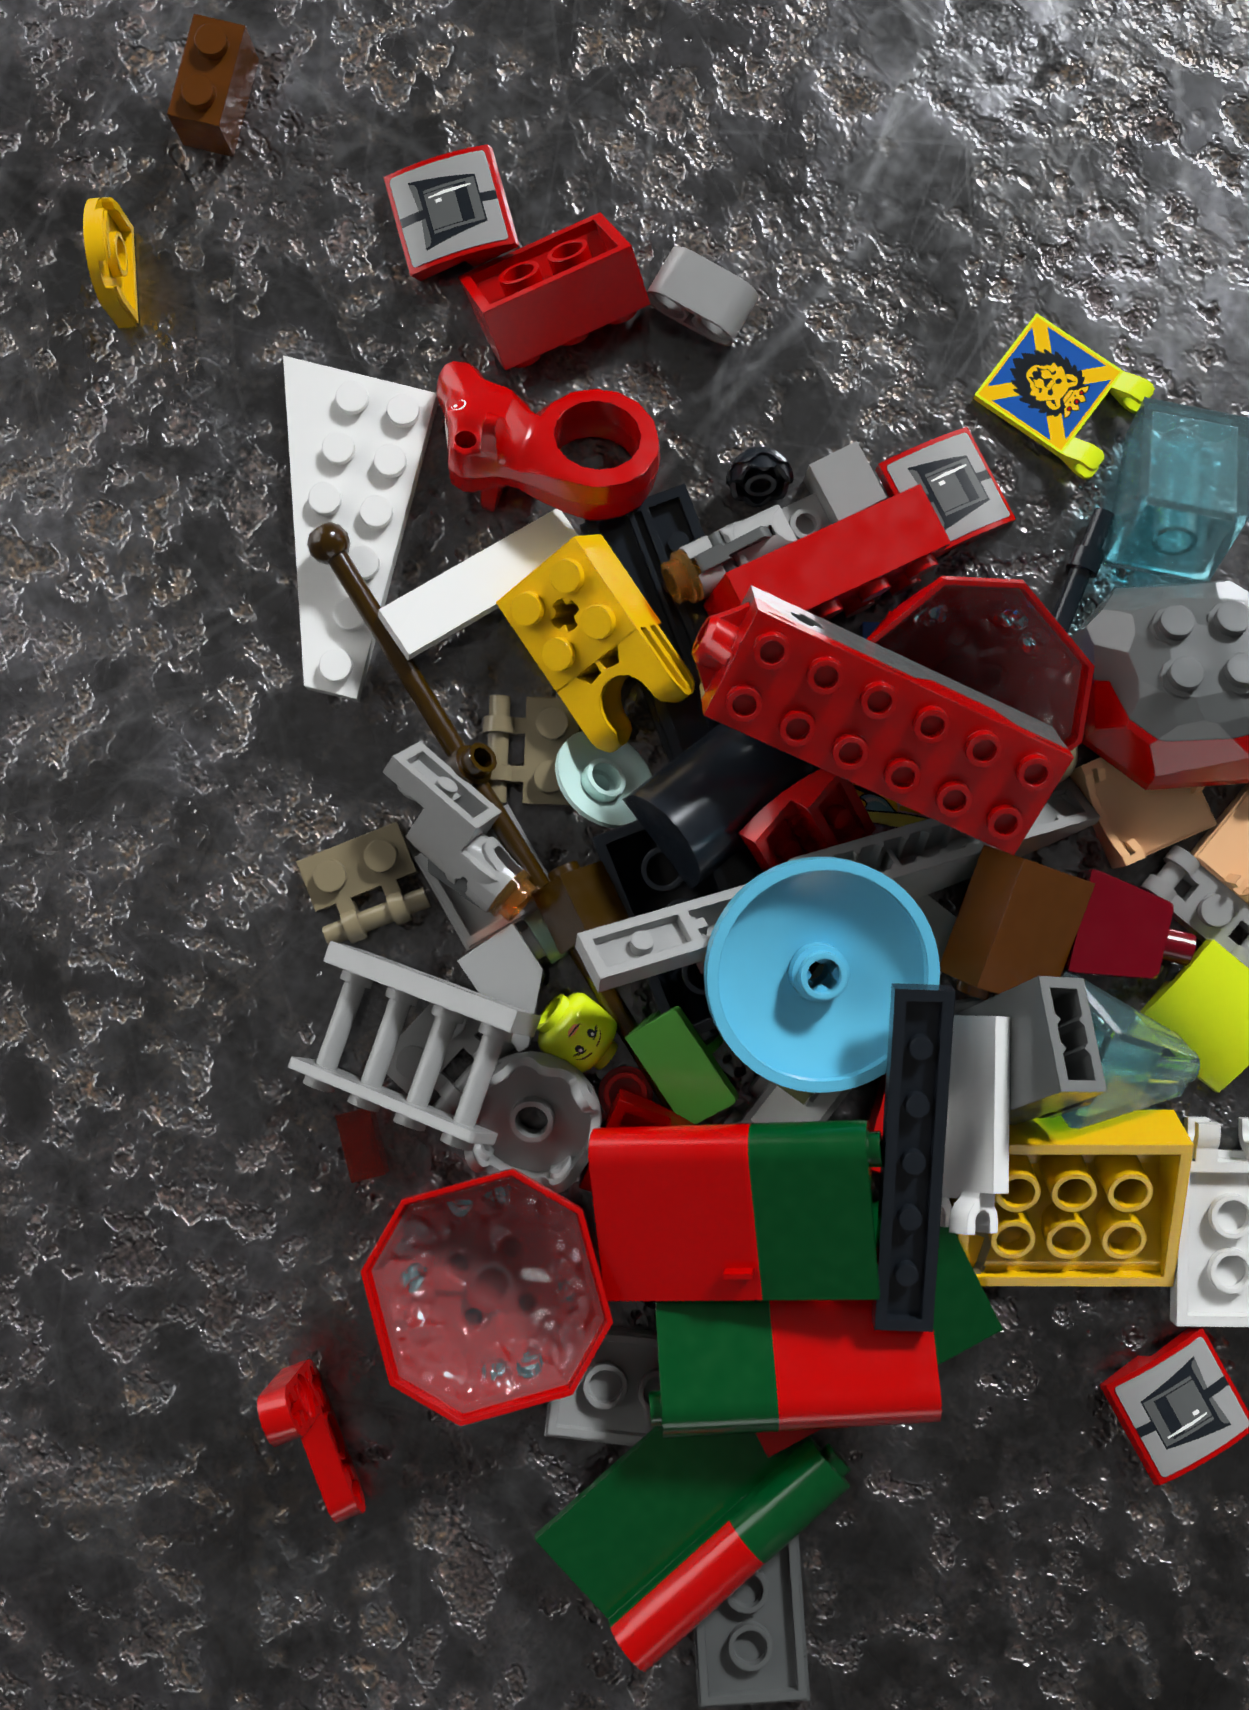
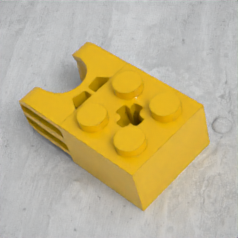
(599, 646)

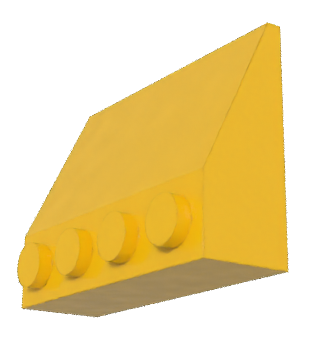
(1090, 1204)

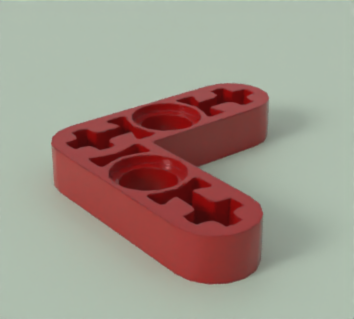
(299, 1407)

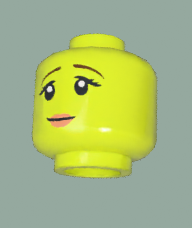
(578, 1031)

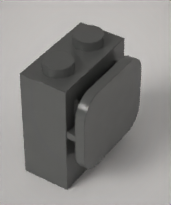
(1051, 1046)

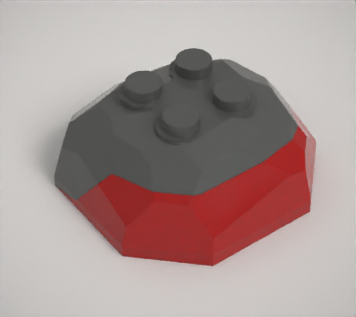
(1170, 683)

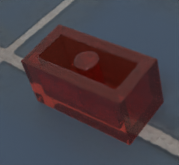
(362, 1144)

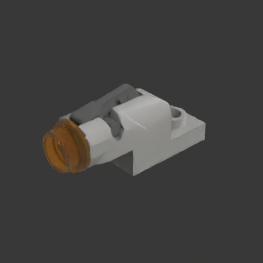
(701, 564)
(454, 833)

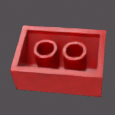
(555, 291)

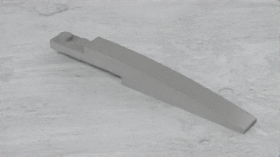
(916, 856)

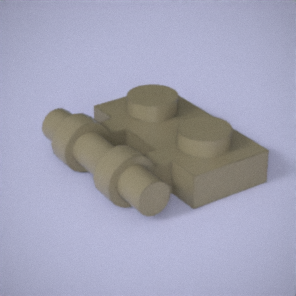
(545, 731)
(358, 868)

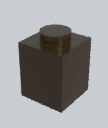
(578, 902)

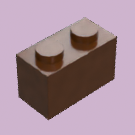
(213, 85)

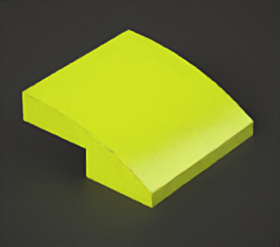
(1209, 1012)

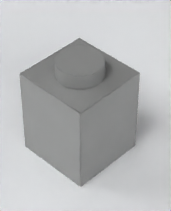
(844, 482)

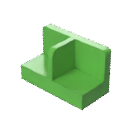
(682, 1065)

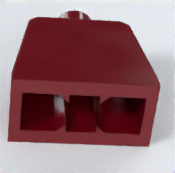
(1126, 932)

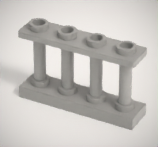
(450, 1007)

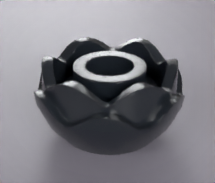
(759, 476)

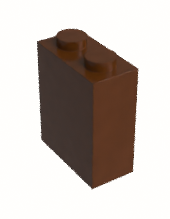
(1013, 924)

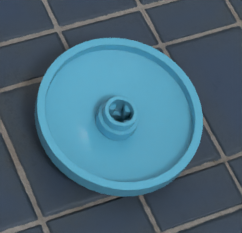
(827, 1028)

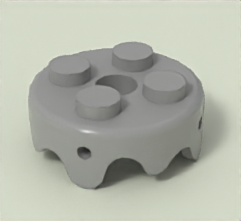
(546, 1154)

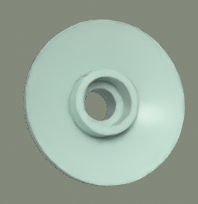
(599, 780)

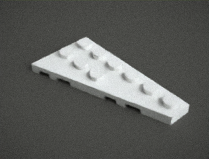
(358, 466)

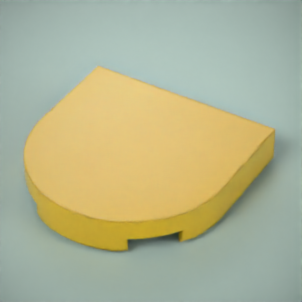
(111, 259)

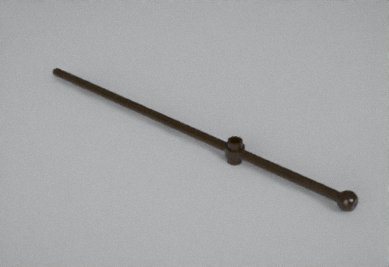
(472, 763)

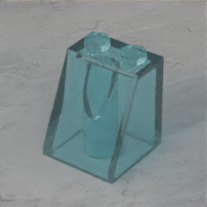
(1179, 491)

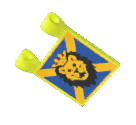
(1052, 388)

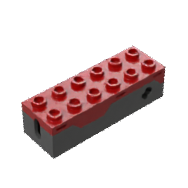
(877, 719)

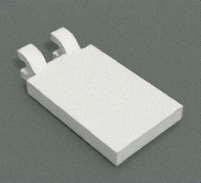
(977, 1124)
(1214, 1238)

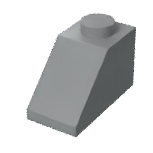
(508, 971)

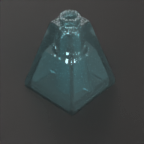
(1138, 1059)

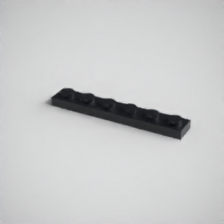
(913, 1155)

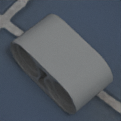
(702, 295)

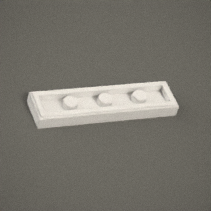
(472, 586)

